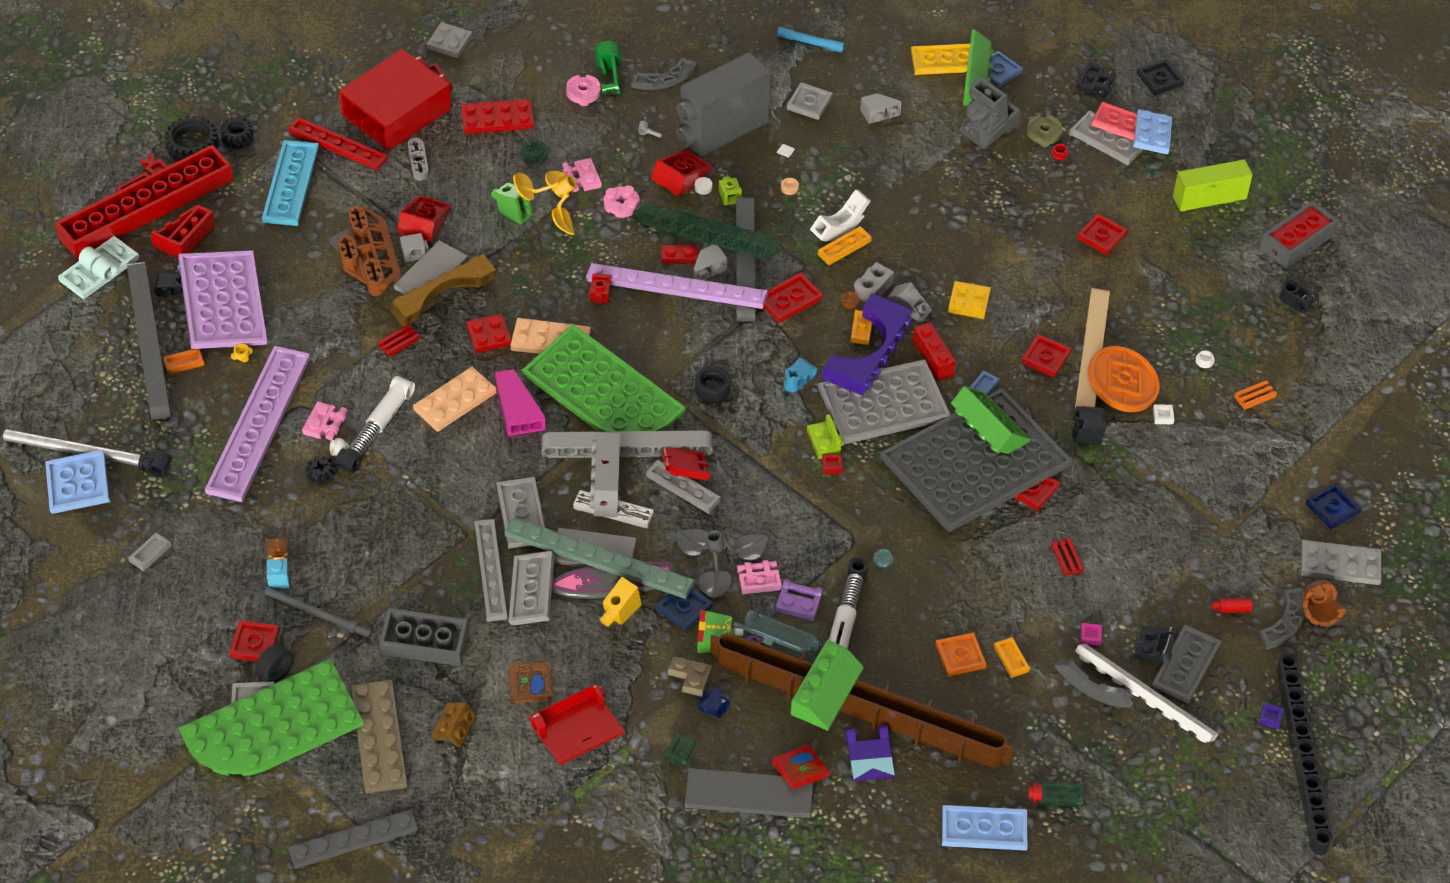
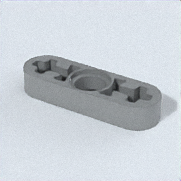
(418, 164)

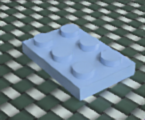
(1152, 131)

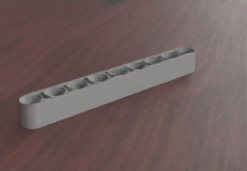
(631, 443)

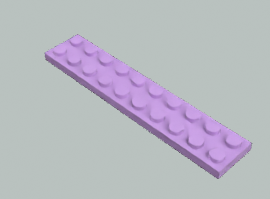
(257, 424)

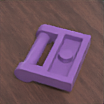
(798, 605)

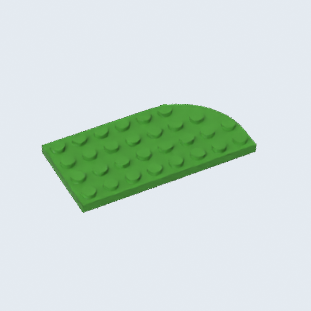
(601, 386)
(274, 723)

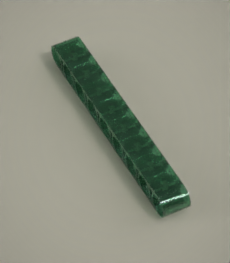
(707, 230)

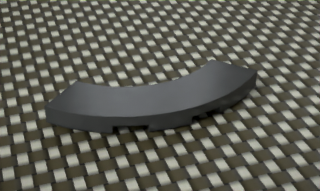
(674, 76)
(1288, 624)
(1080, 680)

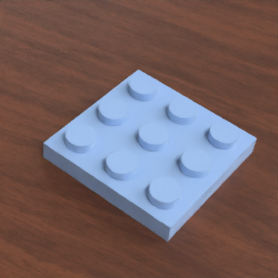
(77, 481)

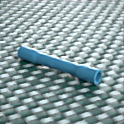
(793, 35)

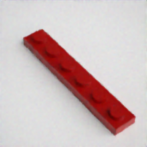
(338, 143)

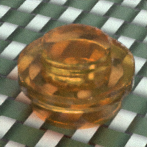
(849, 300)

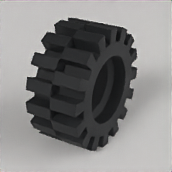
(235, 125)

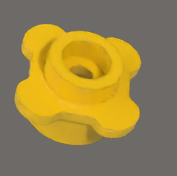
(241, 352)

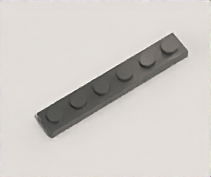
(352, 839)

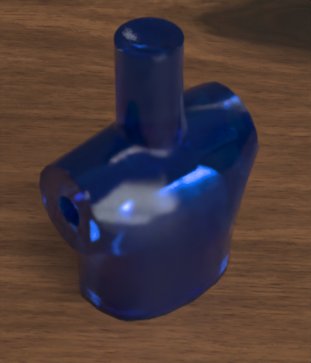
(713, 703)

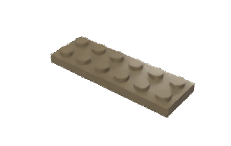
(379, 737)

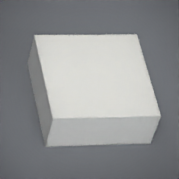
(1163, 414)

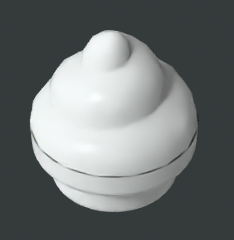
(336, 445)

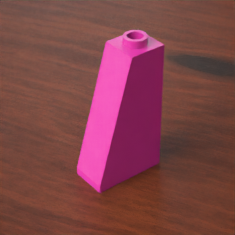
(517, 405)

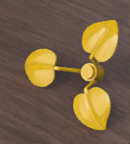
(560, 185)

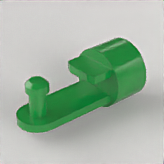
(609, 57)

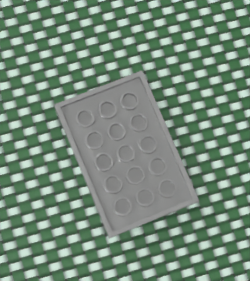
(898, 401)

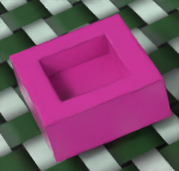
(1091, 634)

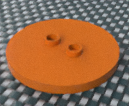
(1123, 379)

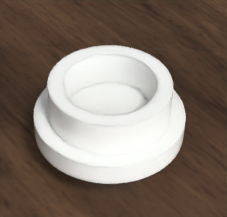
(1205, 359)

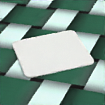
(785, 150)

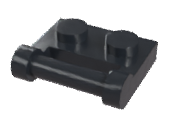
(1149, 643)

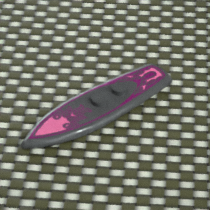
(596, 583)

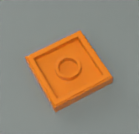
(960, 654)

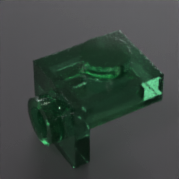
(679, 749)

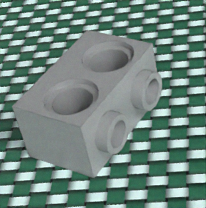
(875, 280)

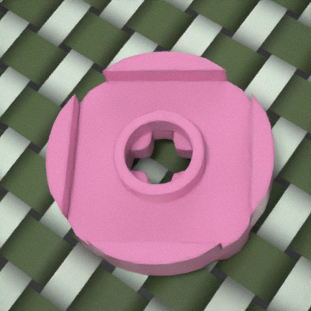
(583, 97)
(615, 195)

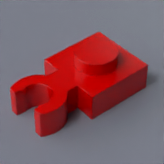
(152, 166)

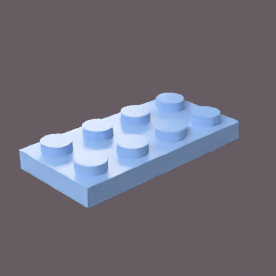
(984, 827)

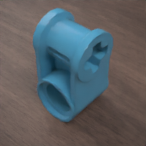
(798, 375)

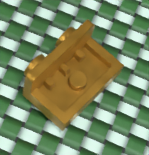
(454, 723)

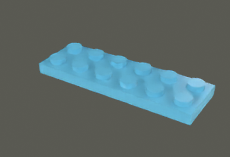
(290, 183)

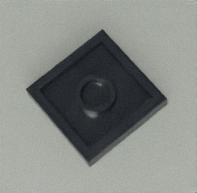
(1160, 77)

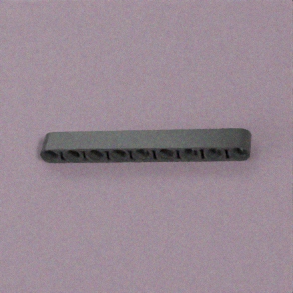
(745, 263)

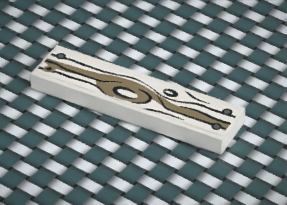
(626, 512)

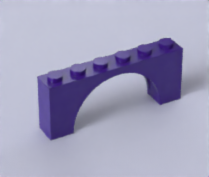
(859, 373)

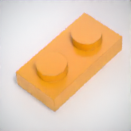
(861, 329)

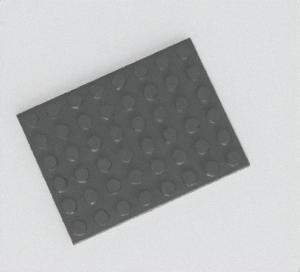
(959, 472)

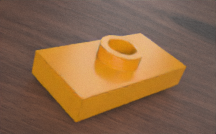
(1011, 657)

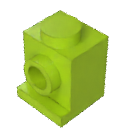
(727, 187)

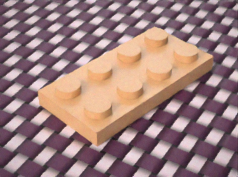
(537, 335)
(454, 399)

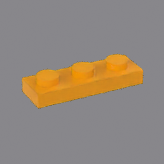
(844, 245)

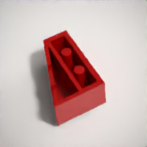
(184, 233)

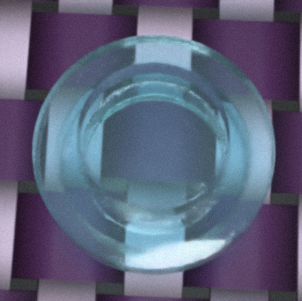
(883, 558)

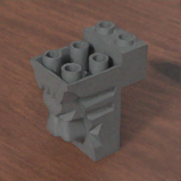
(988, 114)

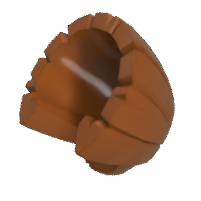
(1321, 604)

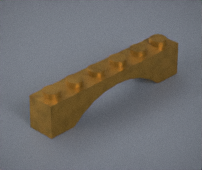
(471, 274)

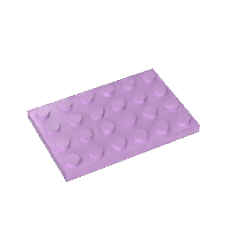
(222, 299)

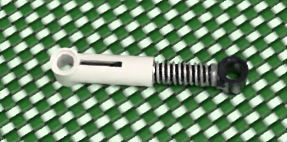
(399, 391)
(846, 611)

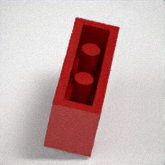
(934, 351)

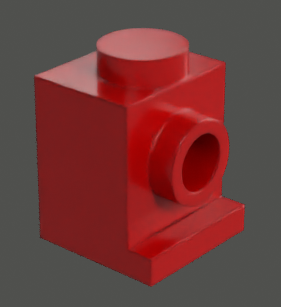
(600, 288)

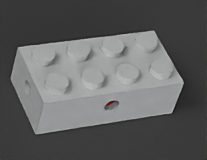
(605, 474)

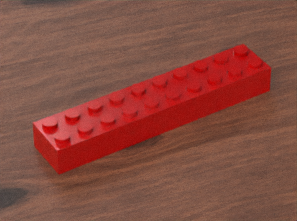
(145, 200)

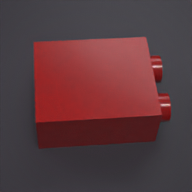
(396, 99)

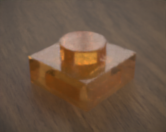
(277, 548)

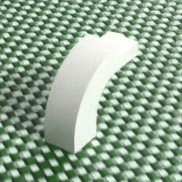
(835, 226)

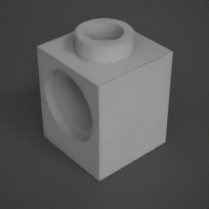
(413, 247)

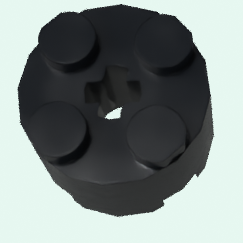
(1088, 425)

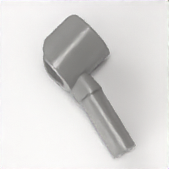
(643, 129)

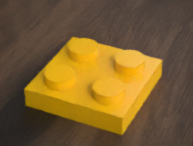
(969, 299)

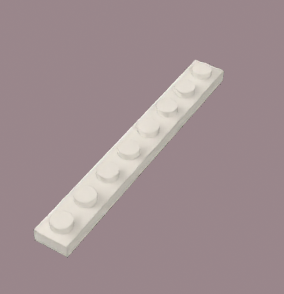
(1152, 697)

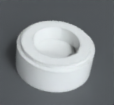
(703, 185)

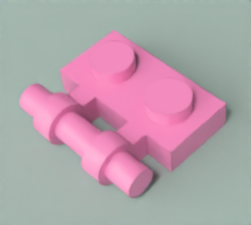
(586, 172)
(320, 418)
(760, 581)

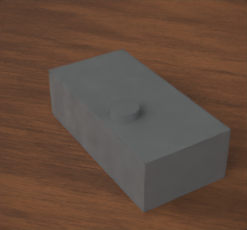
(424, 637)

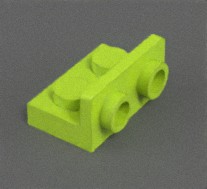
(825, 437)

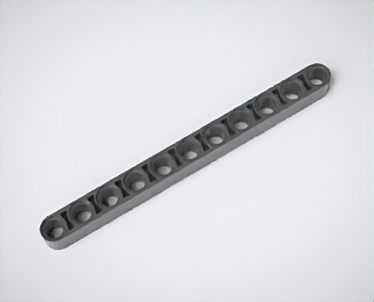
(148, 341)

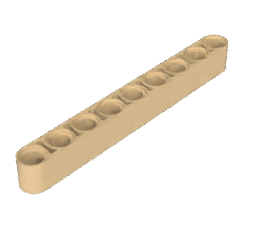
(1092, 343)

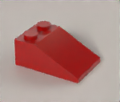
(680, 171)
(424, 217)

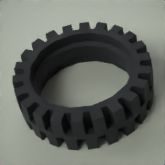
(185, 126)

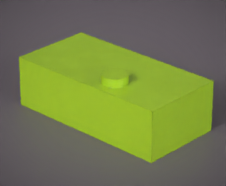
(1212, 185)

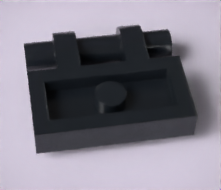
(1090, 80)

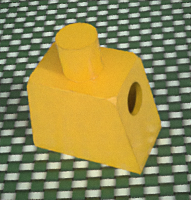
(620, 603)

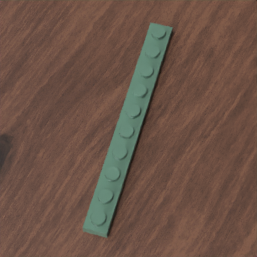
(599, 558)

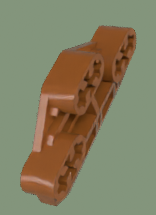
(364, 251)

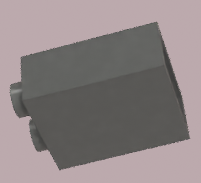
(724, 104)

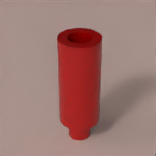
(1233, 605)

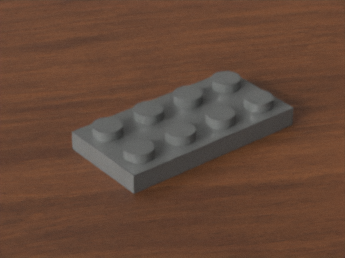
(1188, 665)

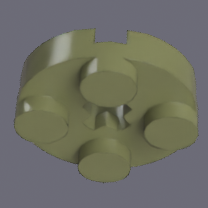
(1043, 137)

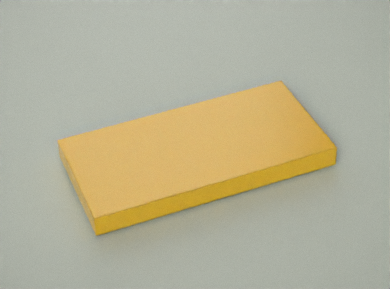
(940, 59)

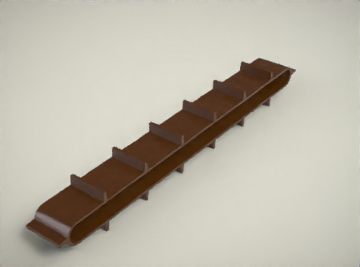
(867, 702)

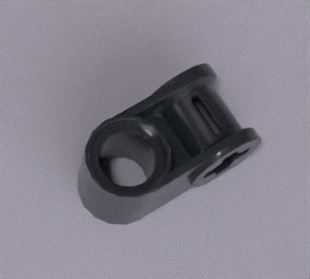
(169, 285)
(1296, 296)

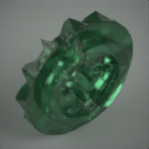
(537, 145)

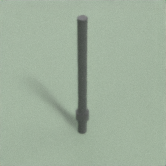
(351, 626)

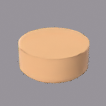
(789, 186)

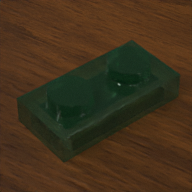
(1062, 794)

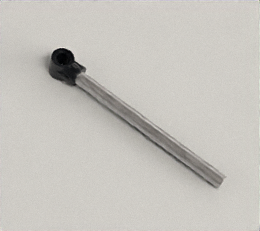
(155, 464)

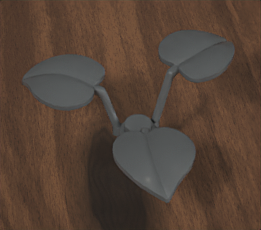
(695, 540)

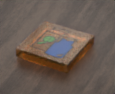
(530, 682)

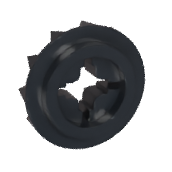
(315, 474)

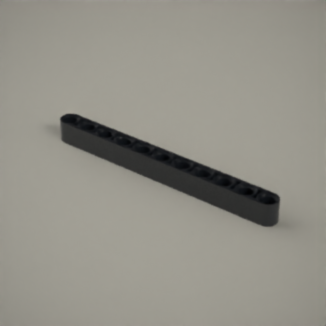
(1302, 760)

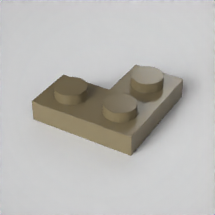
(695, 674)

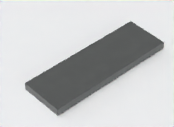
(746, 793)

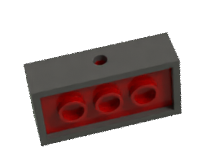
(1299, 234)

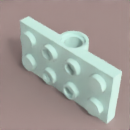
(98, 267)

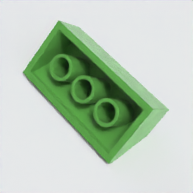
(978, 62)
(989, 420)
(826, 686)

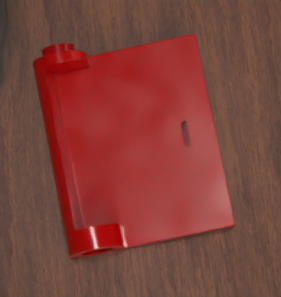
(576, 724)

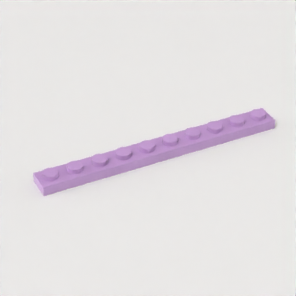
(681, 286)

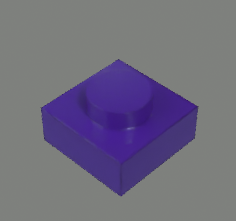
(1271, 715)

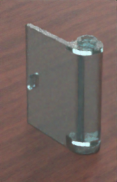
(779, 632)

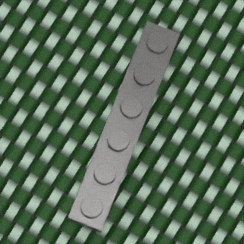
(490, 570)

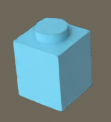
(278, 573)

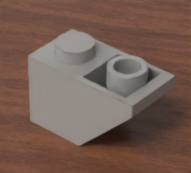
(879, 107)
(710, 262)
(909, 297)

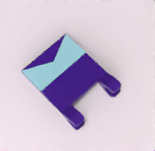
(870, 758)

